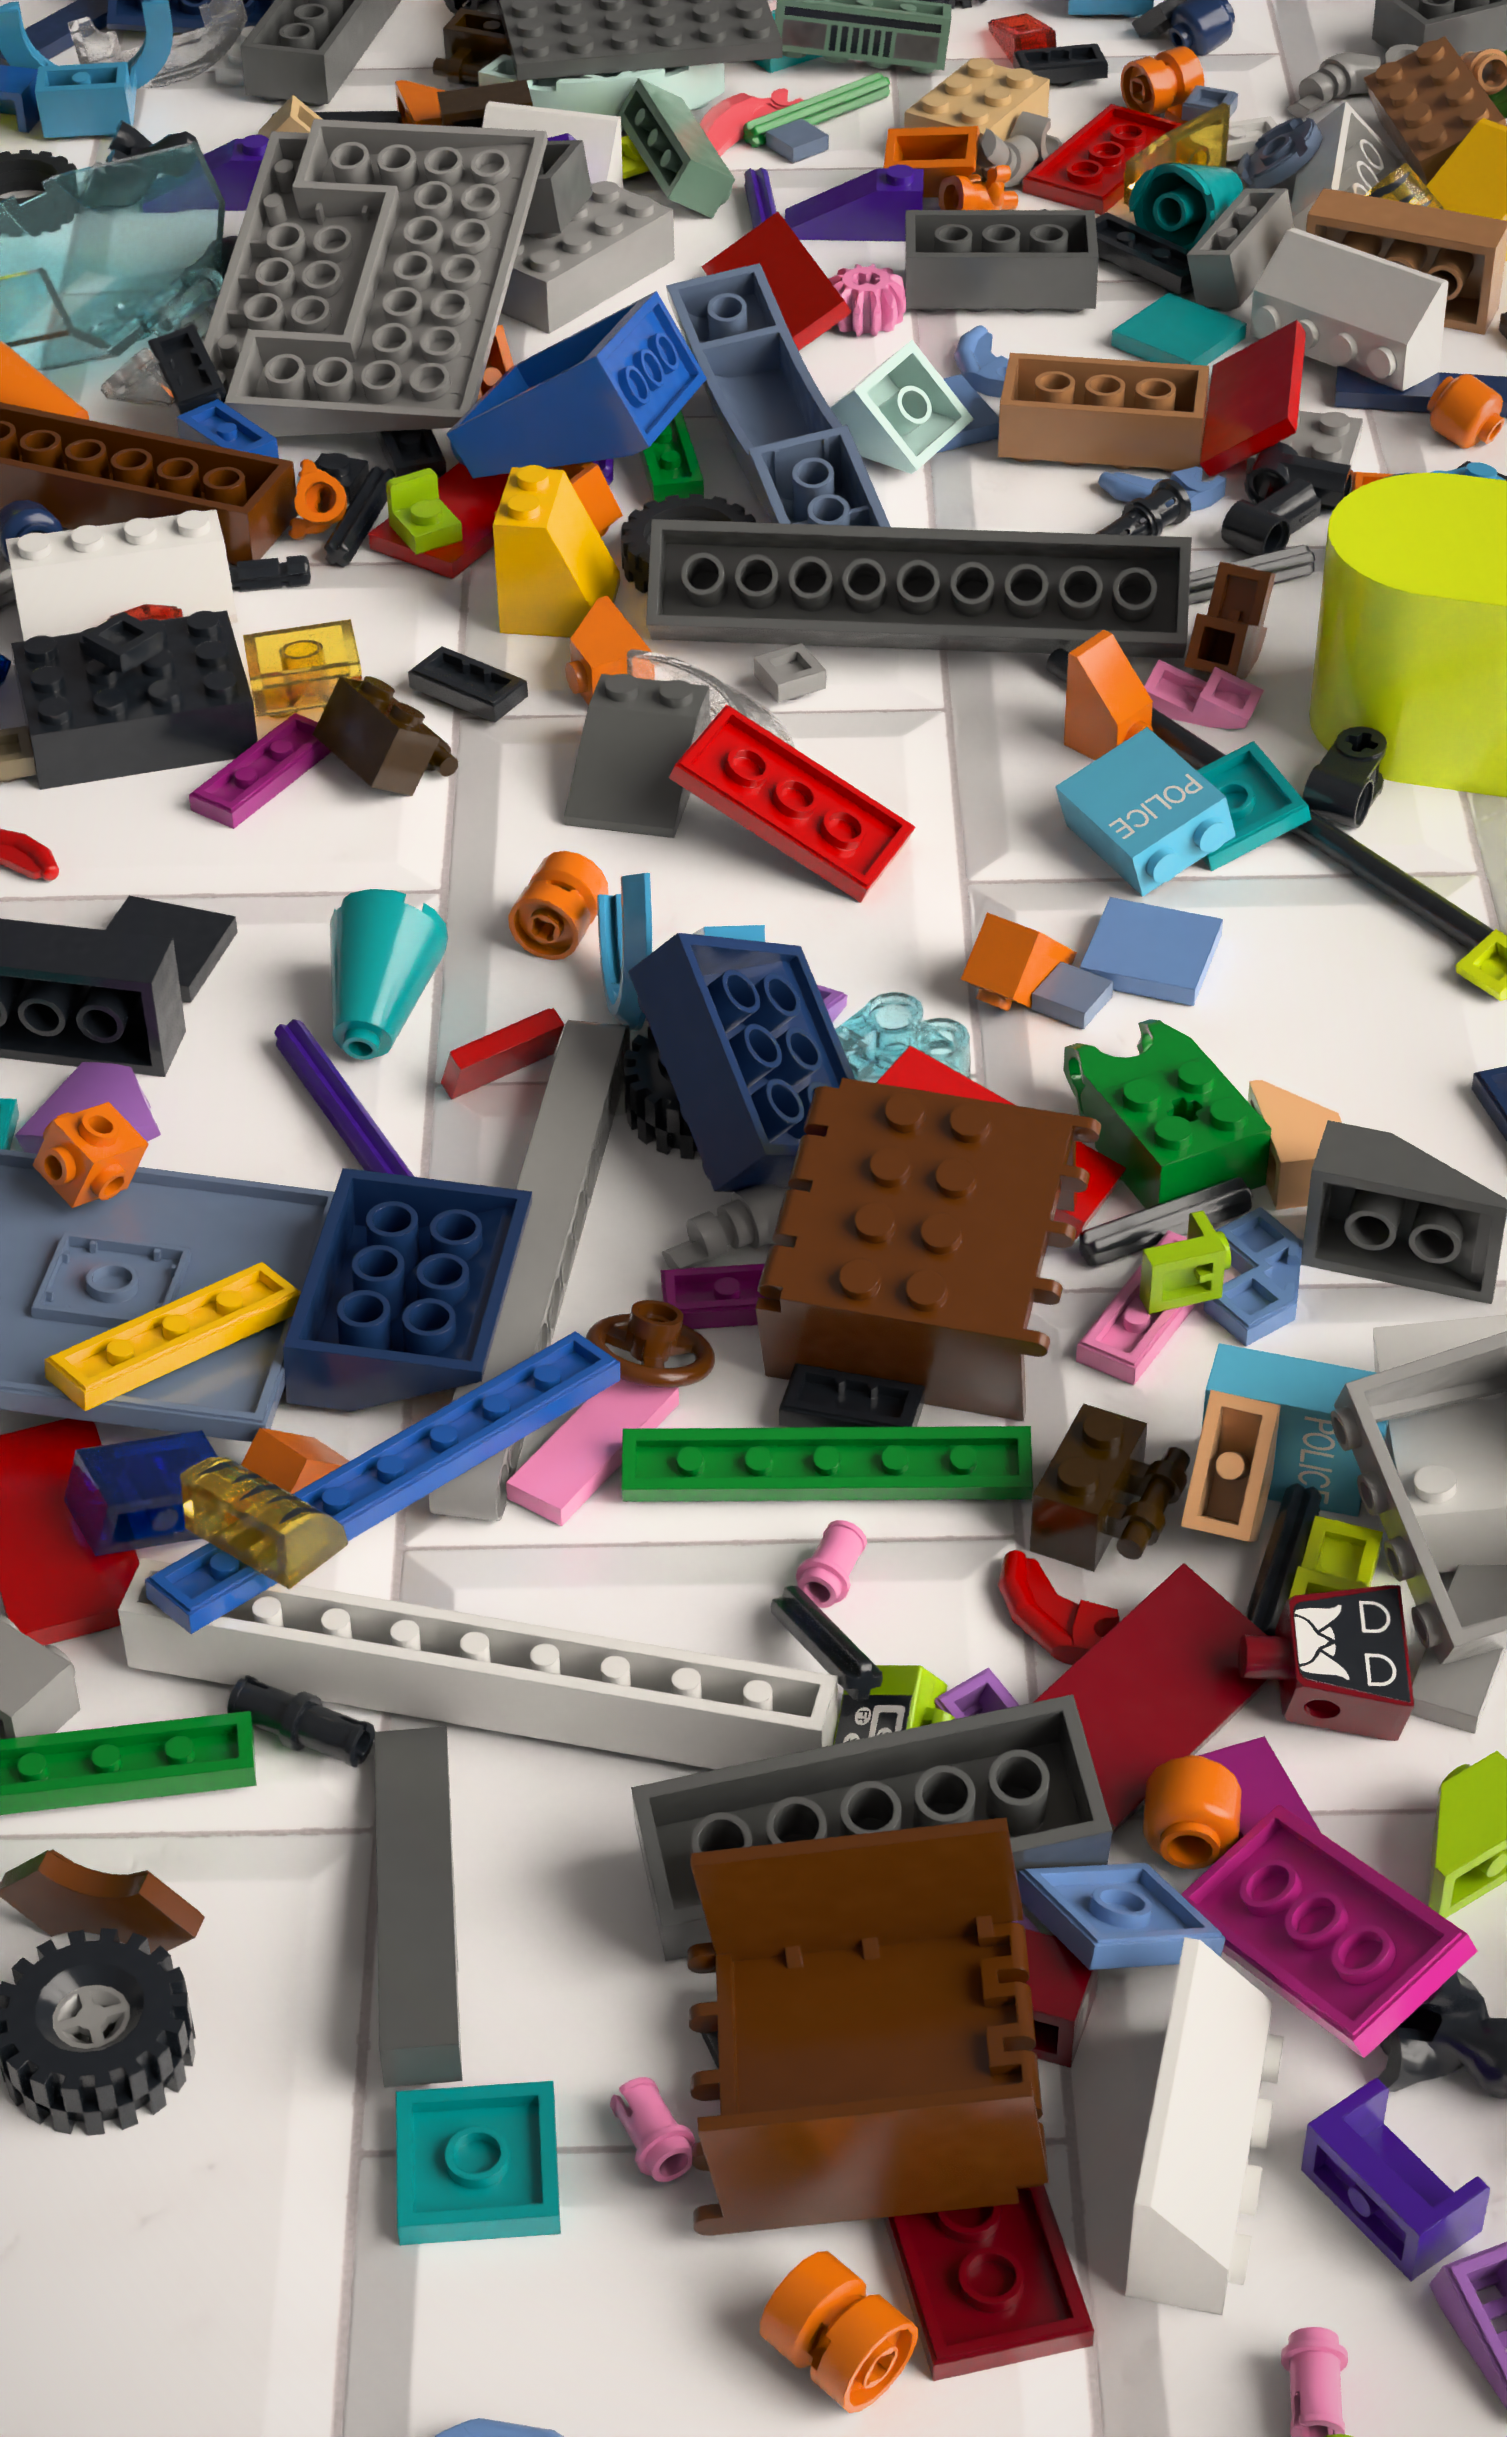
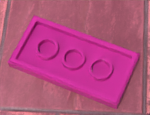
(1327, 1930)

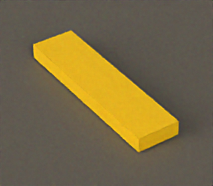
(172, 1336)

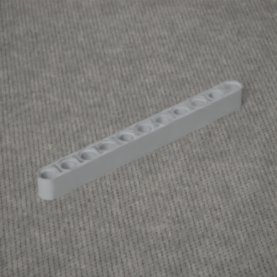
(562, 1175)

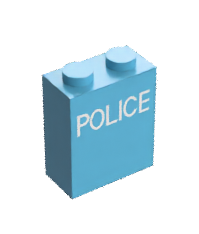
(1145, 811)
(1305, 1437)

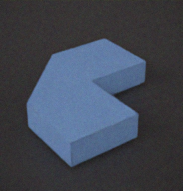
(1269, 1279)

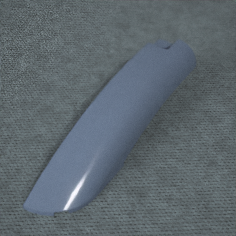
(770, 406)

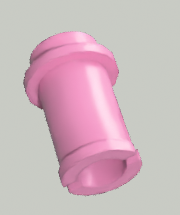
(827, 1573)
(661, 2143)
(1315, 2381)

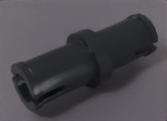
(303, 1721)

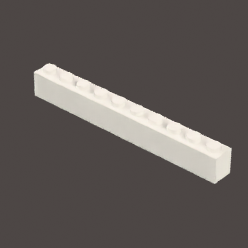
(493, 1674)

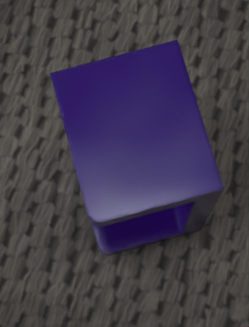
(1388, 2186)

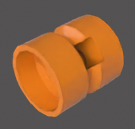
(1161, 81)
(557, 905)
(847, 2338)

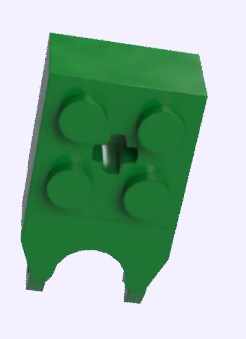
(1168, 1115)

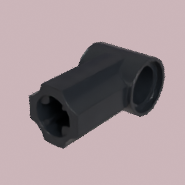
(1329, 479)
(1269, 523)

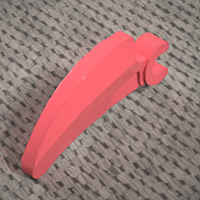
(726, 119)

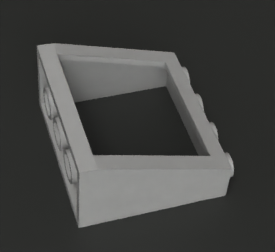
(1408, 1389)

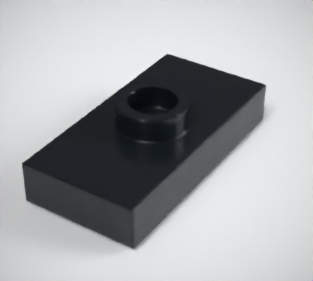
(1064, 63)
(187, 369)
(468, 684)
(848, 1400)

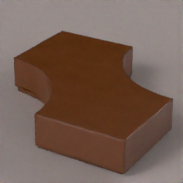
(71, 1898)

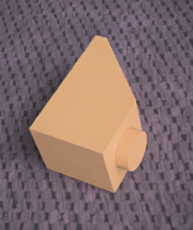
(1294, 1140)
(1232, 1467)

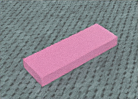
(1125, 1335)
(587, 1449)

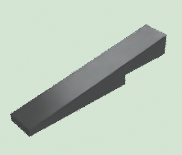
(416, 1910)

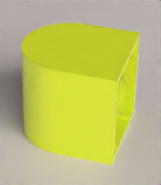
(1418, 628)

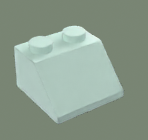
(902, 411)

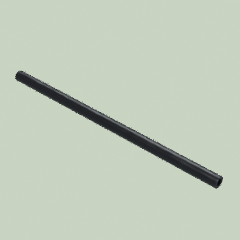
(1328, 838)

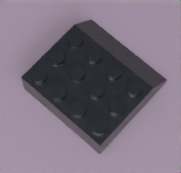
(163, 715)

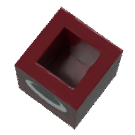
(1061, 1997)

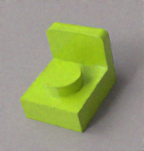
(419, 513)
(1186, 1269)

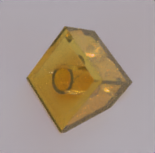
(1195, 142)
(299, 666)

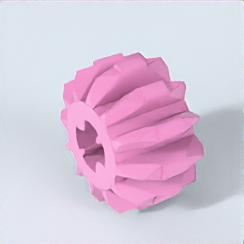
(873, 297)

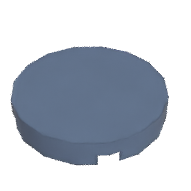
(1280, 153)

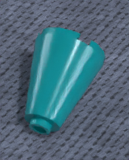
(1183, 200)
(380, 967)

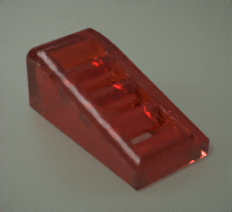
(1021, 33)

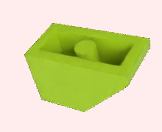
(1469, 1835)

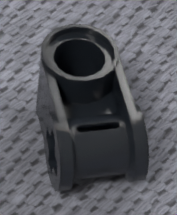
(1347, 777)

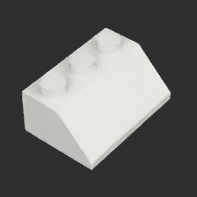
(599, 133)

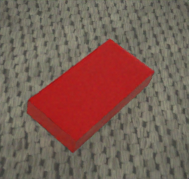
(502, 1052)

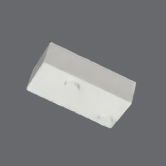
(1451, 1455)

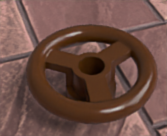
(652, 1336)

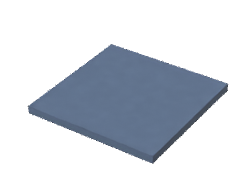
(121, 1257)

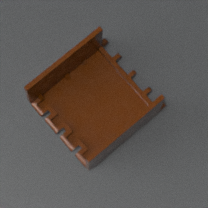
(920, 1241)
(866, 2029)

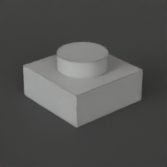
(790, 672)

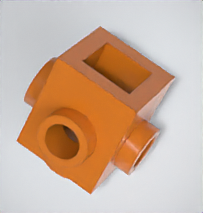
(89, 1154)

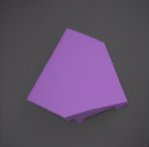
(87, 1087)

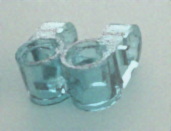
(890, 1025)

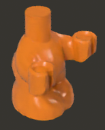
(973, 194)
(318, 500)

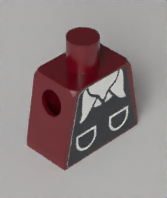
(1338, 1661)

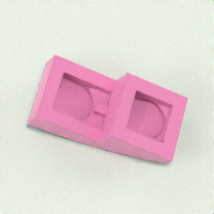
(1218, 703)

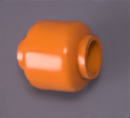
(1466, 411)
(1192, 1811)

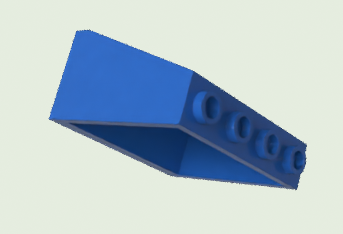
(583, 397)

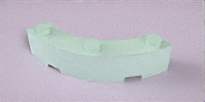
(608, 91)

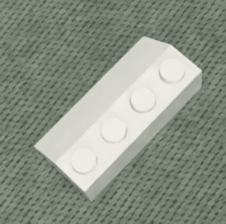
(1346, 161)
(1353, 309)
(93, 572)
(1201, 2137)

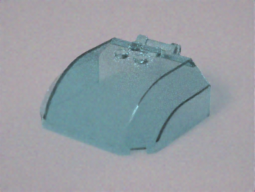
(109, 256)

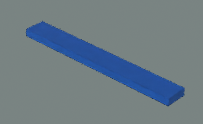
(402, 1469)

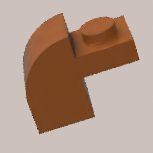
(1233, 627)

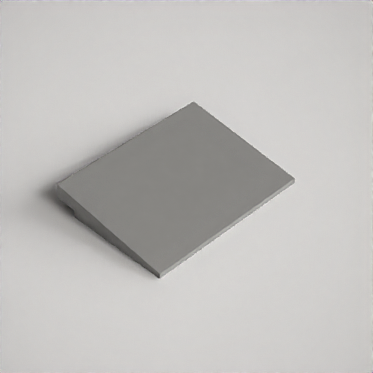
(371, 275)

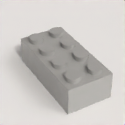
(598, 254)

